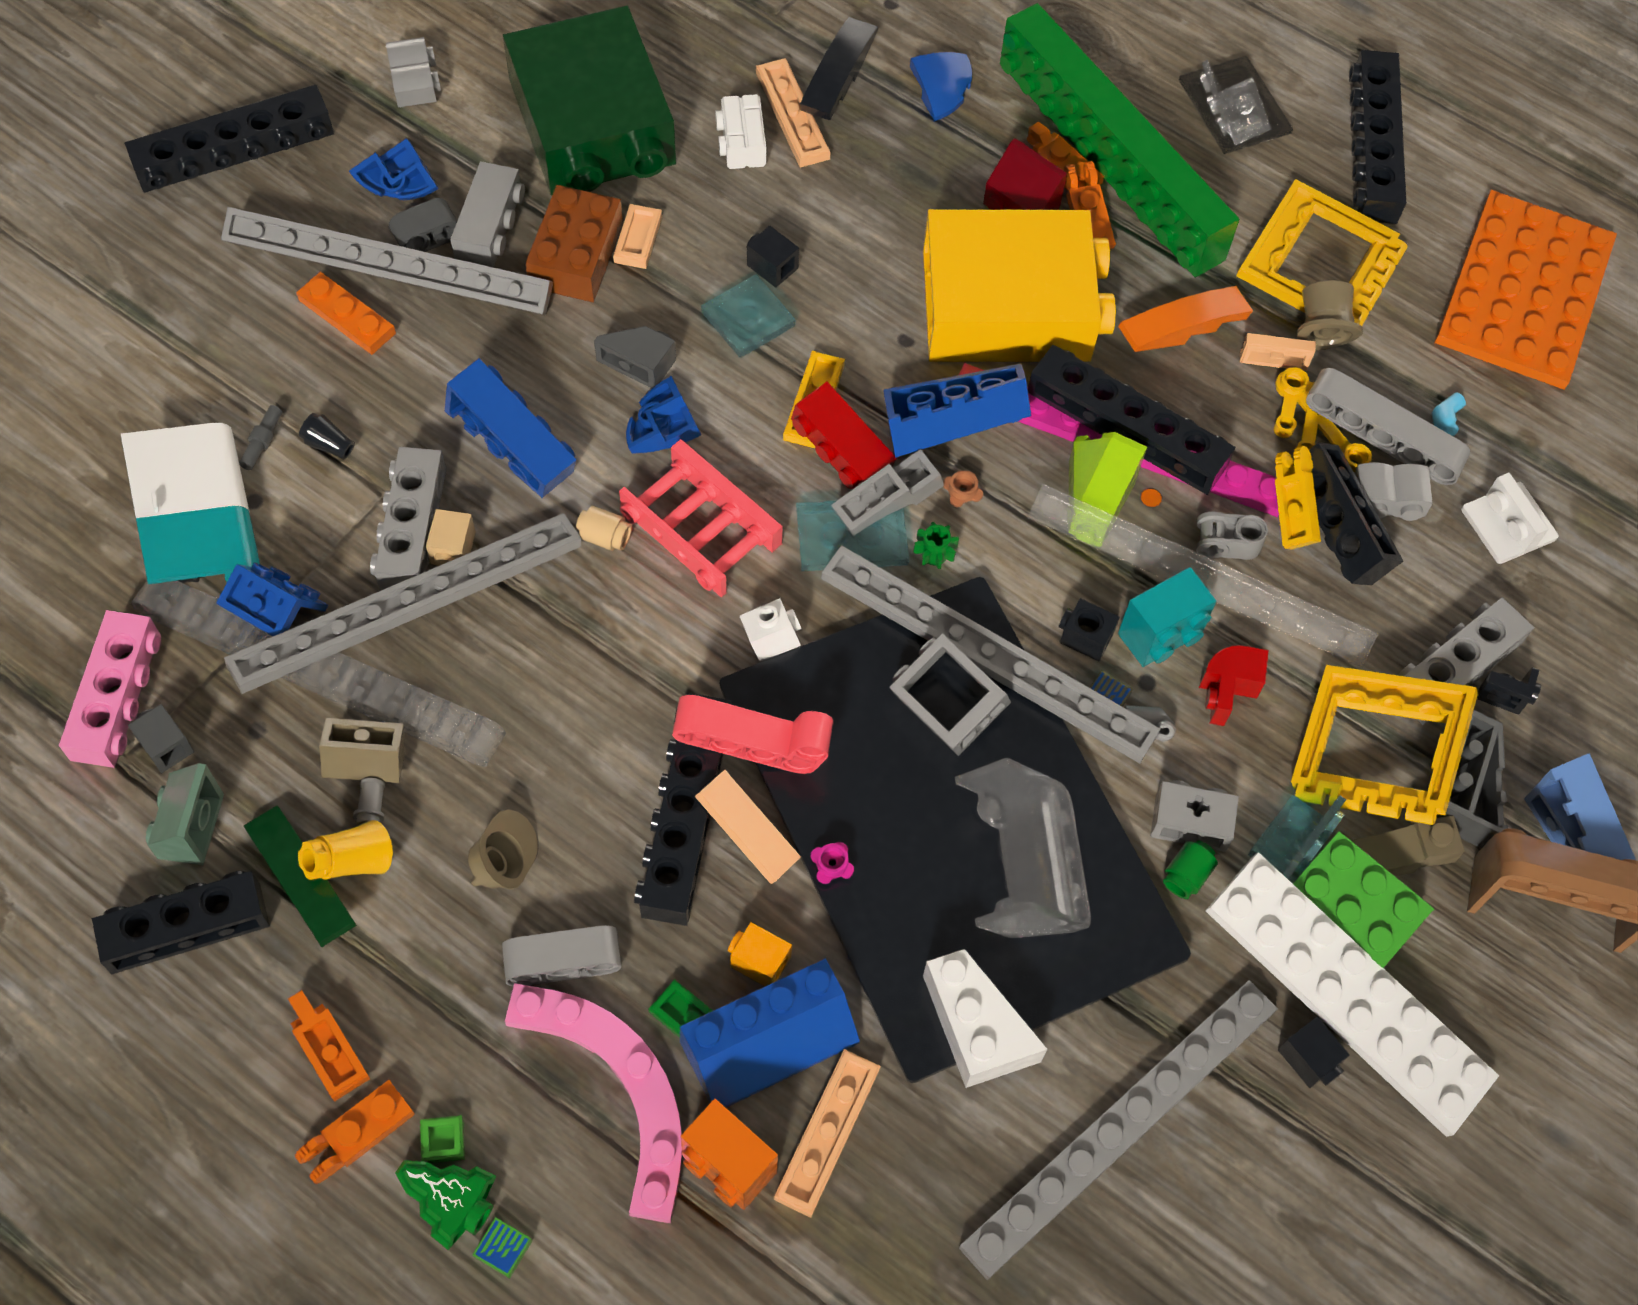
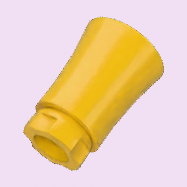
(347, 852)

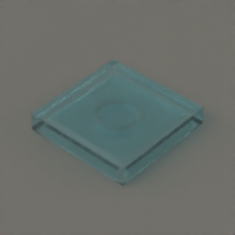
(748, 315)

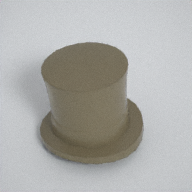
(1329, 315)

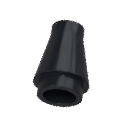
(325, 436)

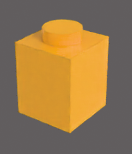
(759, 954)

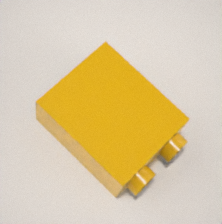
(1014, 285)

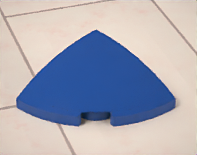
(942, 81)
(395, 173)
(661, 420)

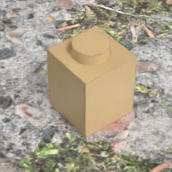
(450, 536)

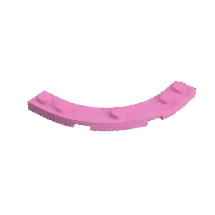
(638, 1071)

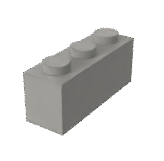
(487, 214)

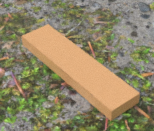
(798, 126)
(827, 1133)

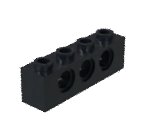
(1359, 523)
(243, 915)

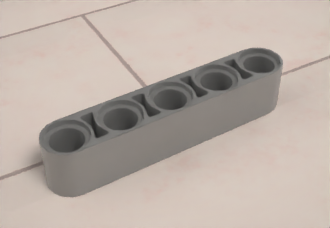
(1387, 425)

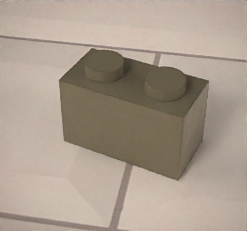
(362, 750)

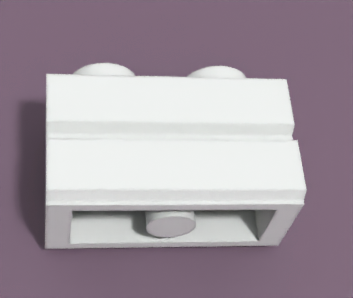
(742, 131)

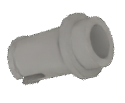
(370, 801)

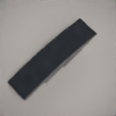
(838, 68)

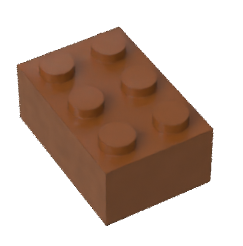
(576, 242)

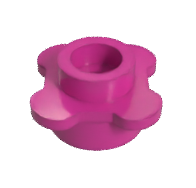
(834, 851)

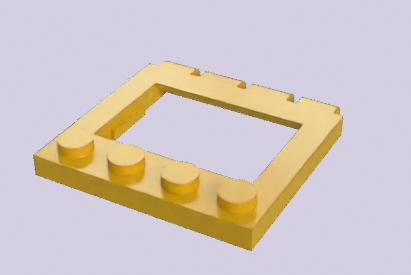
(1285, 228)
(1391, 696)

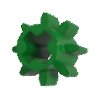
(936, 545)

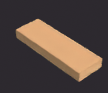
(747, 826)

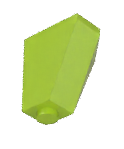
(1104, 470)

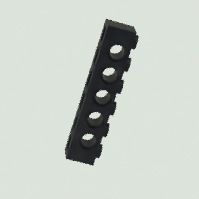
(1378, 136)
(229, 138)
(1169, 452)
(673, 901)

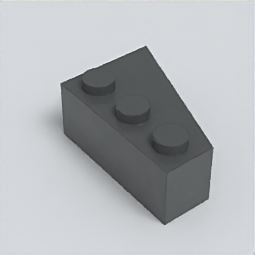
(1477, 789)

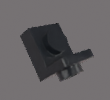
(1508, 693)

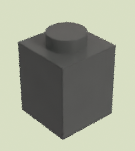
(160, 738)

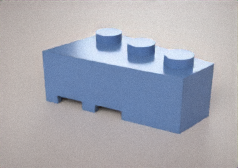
(1578, 811)

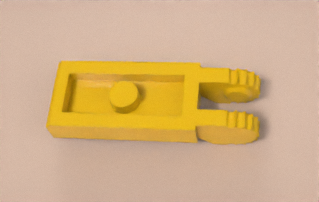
(1296, 499)

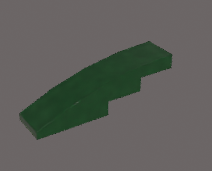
(312, 898)

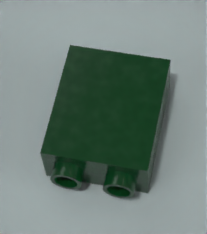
(590, 100)

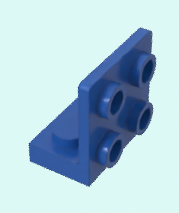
(267, 597)

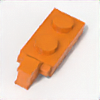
(1058, 151)
(326, 1047)

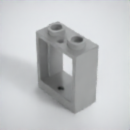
(976, 719)

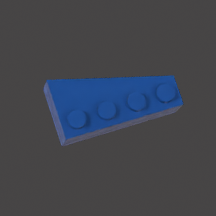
(955, 407)
(509, 427)

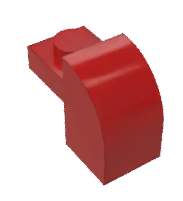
(1230, 673)

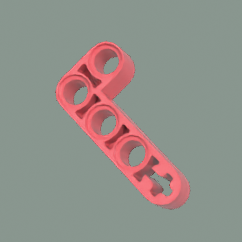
(754, 736)

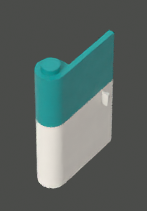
(189, 502)

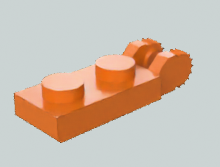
(1089, 198)
(357, 1131)

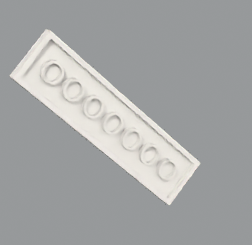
(1353, 994)

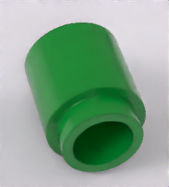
(1190, 869)

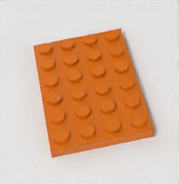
(1527, 289)

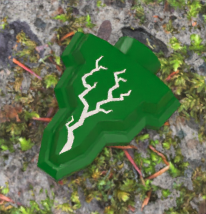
(448, 1198)

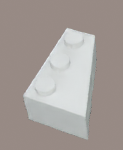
(979, 1021)

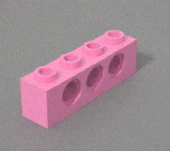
(104, 670)

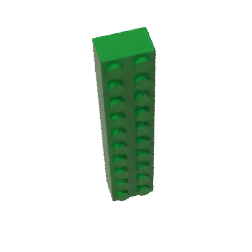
(1118, 141)

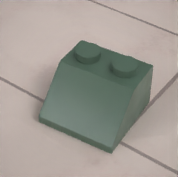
(185, 815)

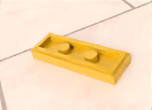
(818, 371)

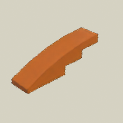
(1188, 316)

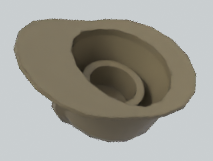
(503, 851)

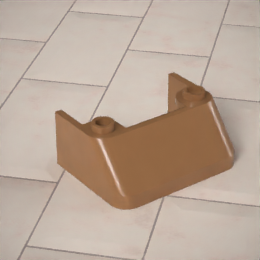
(1560, 876)

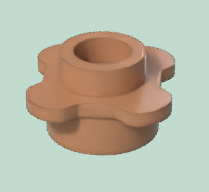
(966, 480)

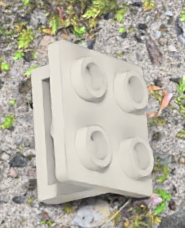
(1509, 520)

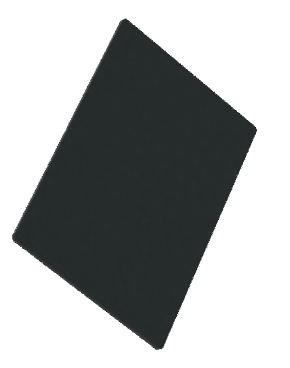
(918, 839)

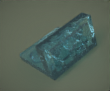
(1297, 835)

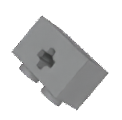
(1175, 820)

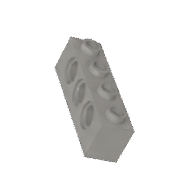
(410, 469)
(1498, 623)

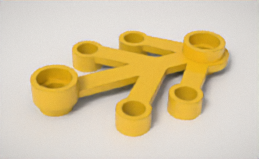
(1312, 421)

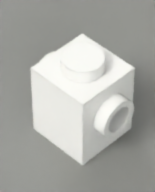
(771, 629)

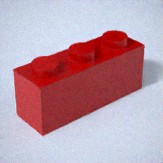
(840, 436)

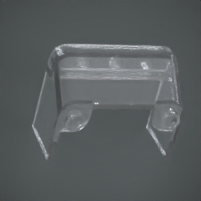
(1037, 849)

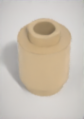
(603, 528)

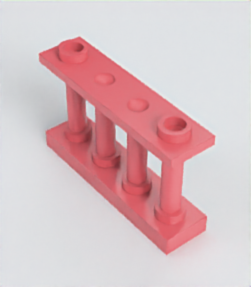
(710, 486)

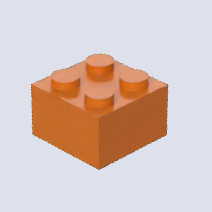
(728, 1155)

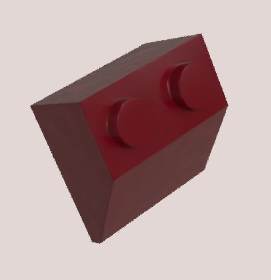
(1024, 181)

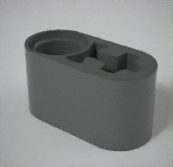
(424, 225)

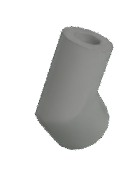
(1158, 718)

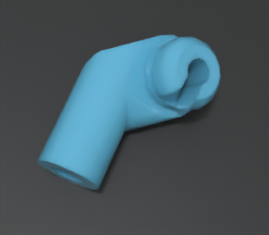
(1444, 413)

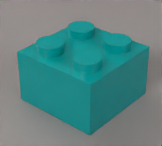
(1167, 617)

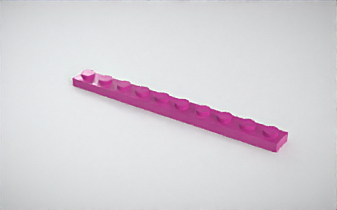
(1236, 483)

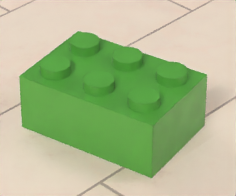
(1363, 898)

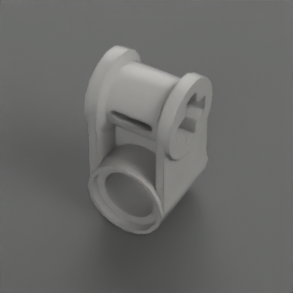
(1228, 535)

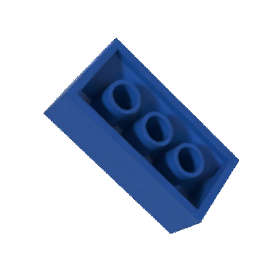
(769, 1034)

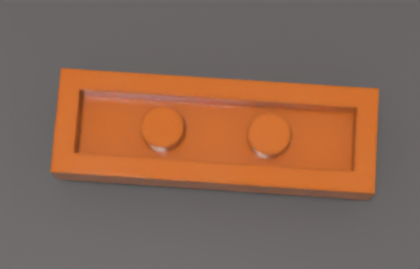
(346, 313)

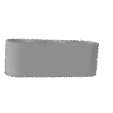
(561, 955)

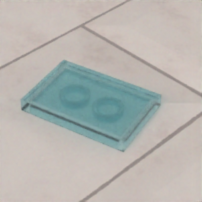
(823, 534)

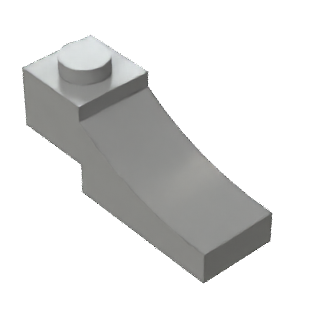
(888, 492)

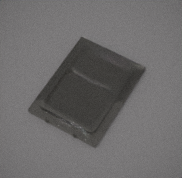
(1230, 74)

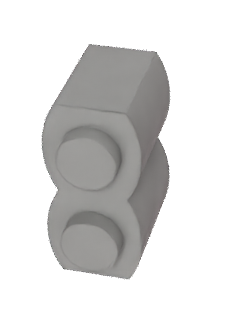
(411, 71)
(1397, 489)

